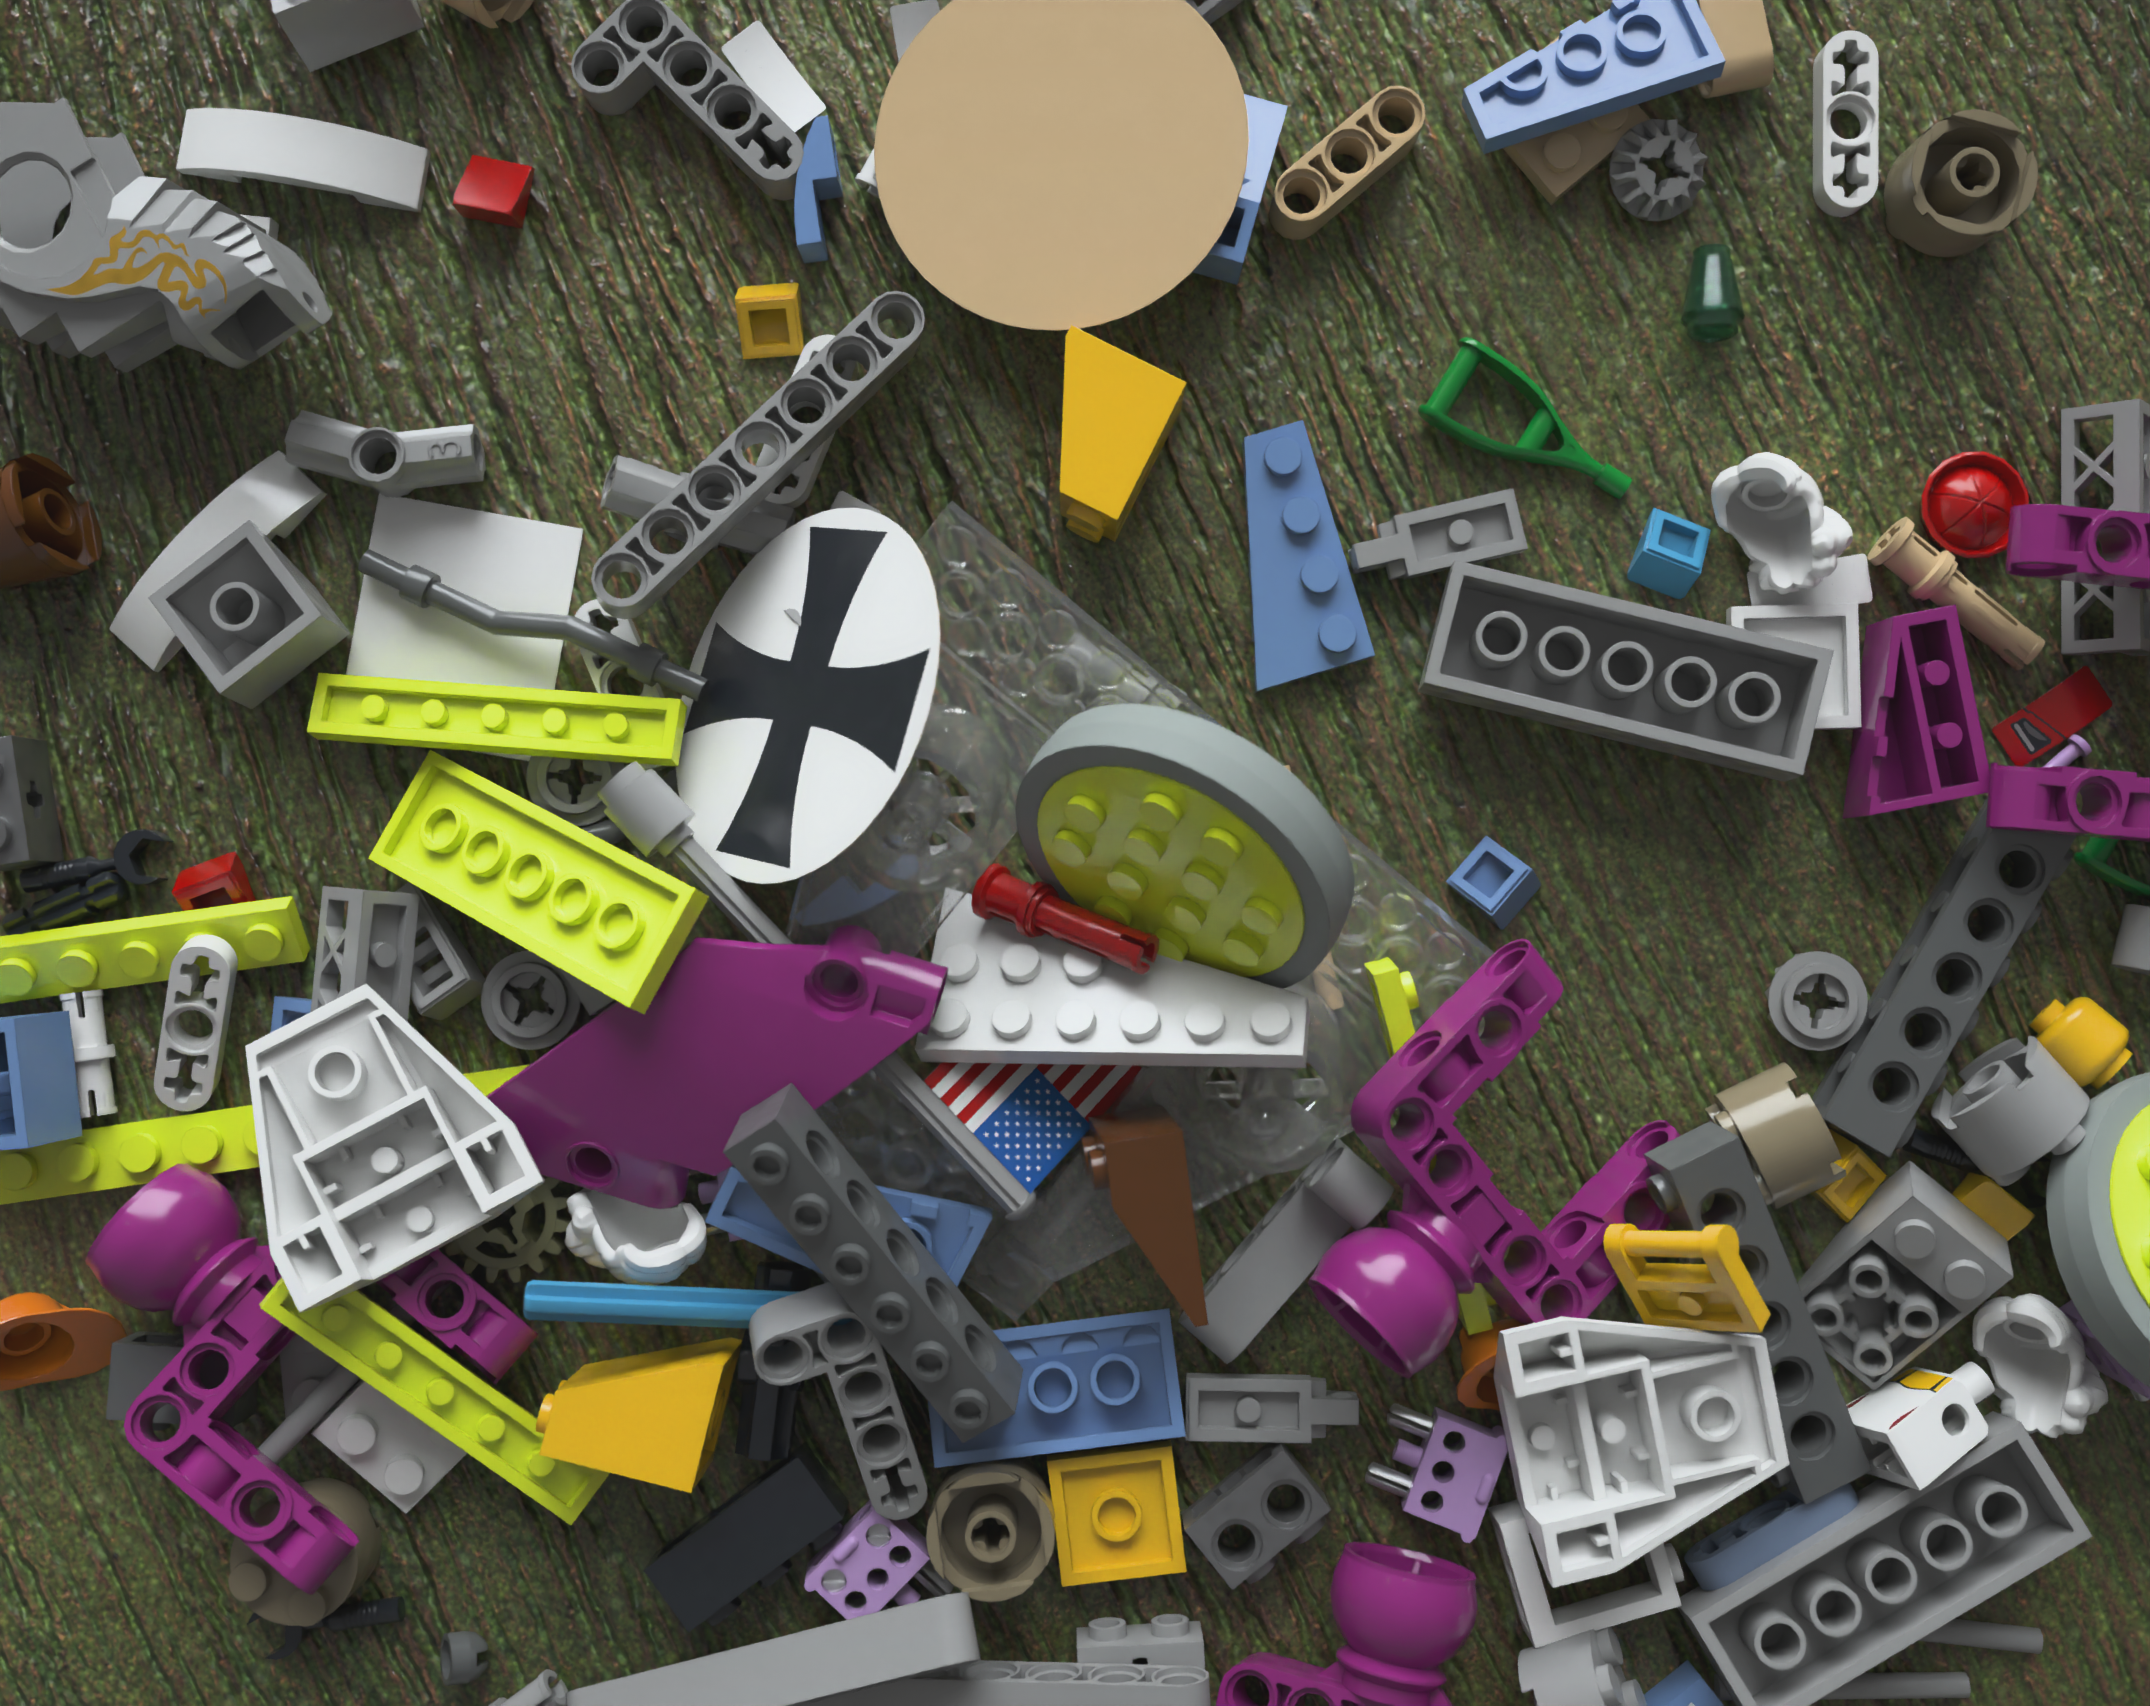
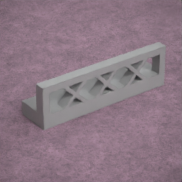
(2130, 493)
(371, 949)

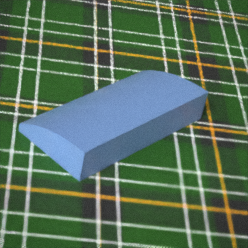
(1080, 1390)

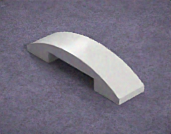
(303, 154)
(269, 495)

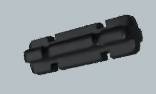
(69, 905)

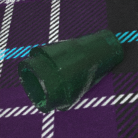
(1712, 296)

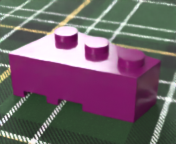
(1917, 718)

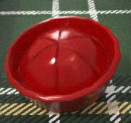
(1970, 503)

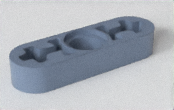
(1764, 1535)

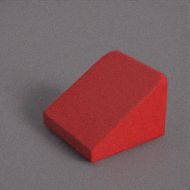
(494, 191)
(213, 884)

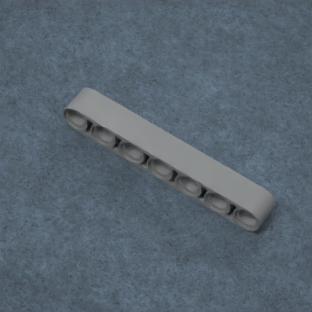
(768, 425)
(808, 1663)
(1041, 1685)

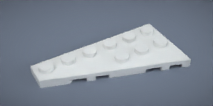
(1063, 1005)

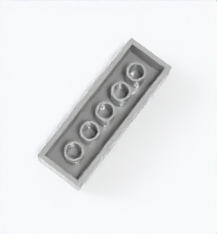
(1626, 671)
(1886, 1573)

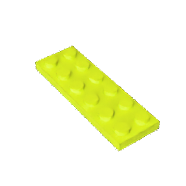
(539, 881)

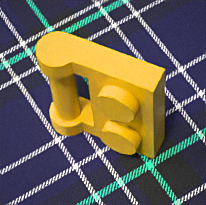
(1687, 1295)

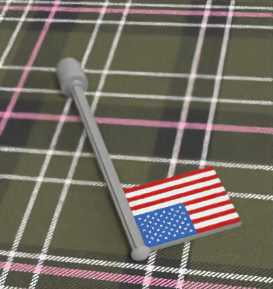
(995, 1118)

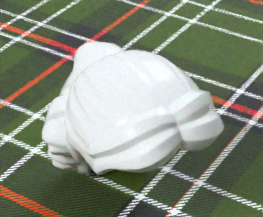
(1780, 522)
(634, 1240)
(2038, 1364)

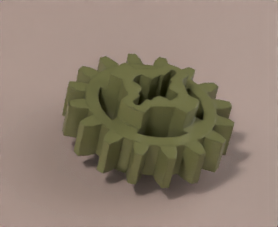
(518, 1236)

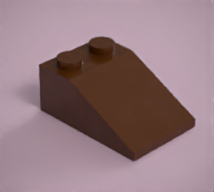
(1145, 1176)

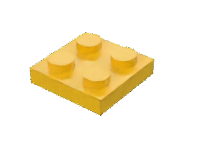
(1116, 1513)

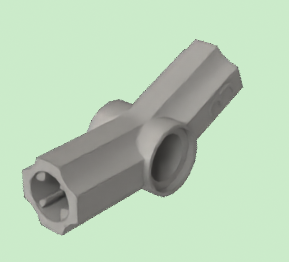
(352, 451)
(636, 487)

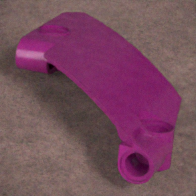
(733, 1022)

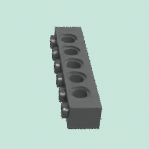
(1911, 988)
(1710, 1161)
(875, 1262)

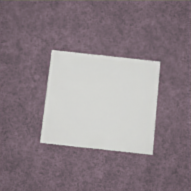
(483, 555)

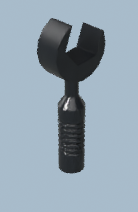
(78, 870)
(1951, 1154)
(343, 1618)

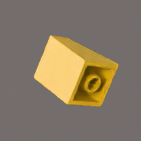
(1111, 431)
(644, 1413)

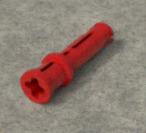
(1040, 911)

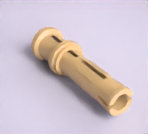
(1936, 577)

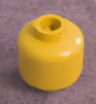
(2083, 1040)

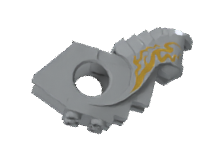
(137, 255)

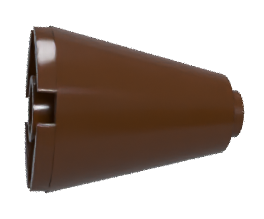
(42, 524)

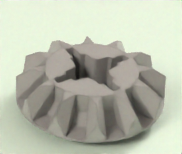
(1635, 183)
(558, 796)
(1837, 981)
(504, 1007)

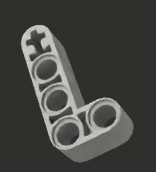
(705, 104)
(1287, 1246)
(862, 1401)

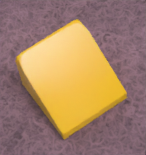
(770, 320)
(1851, 1192)
(1993, 1204)

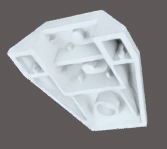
(372, 1148)
(1630, 1434)

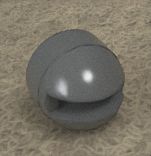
(459, 1657)

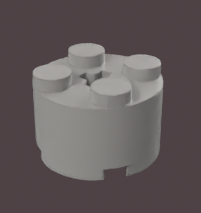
(2013, 1109)
(1579, 1672)

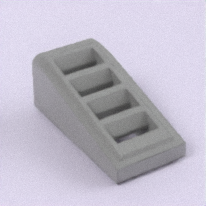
(467, 978)

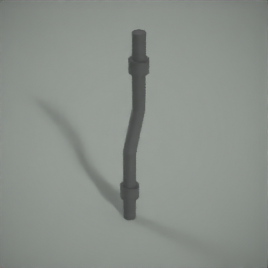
(425, 589)

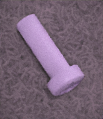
(2076, 748)

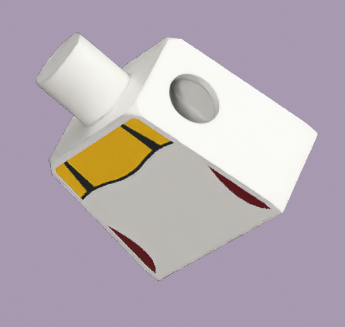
(1921, 1422)

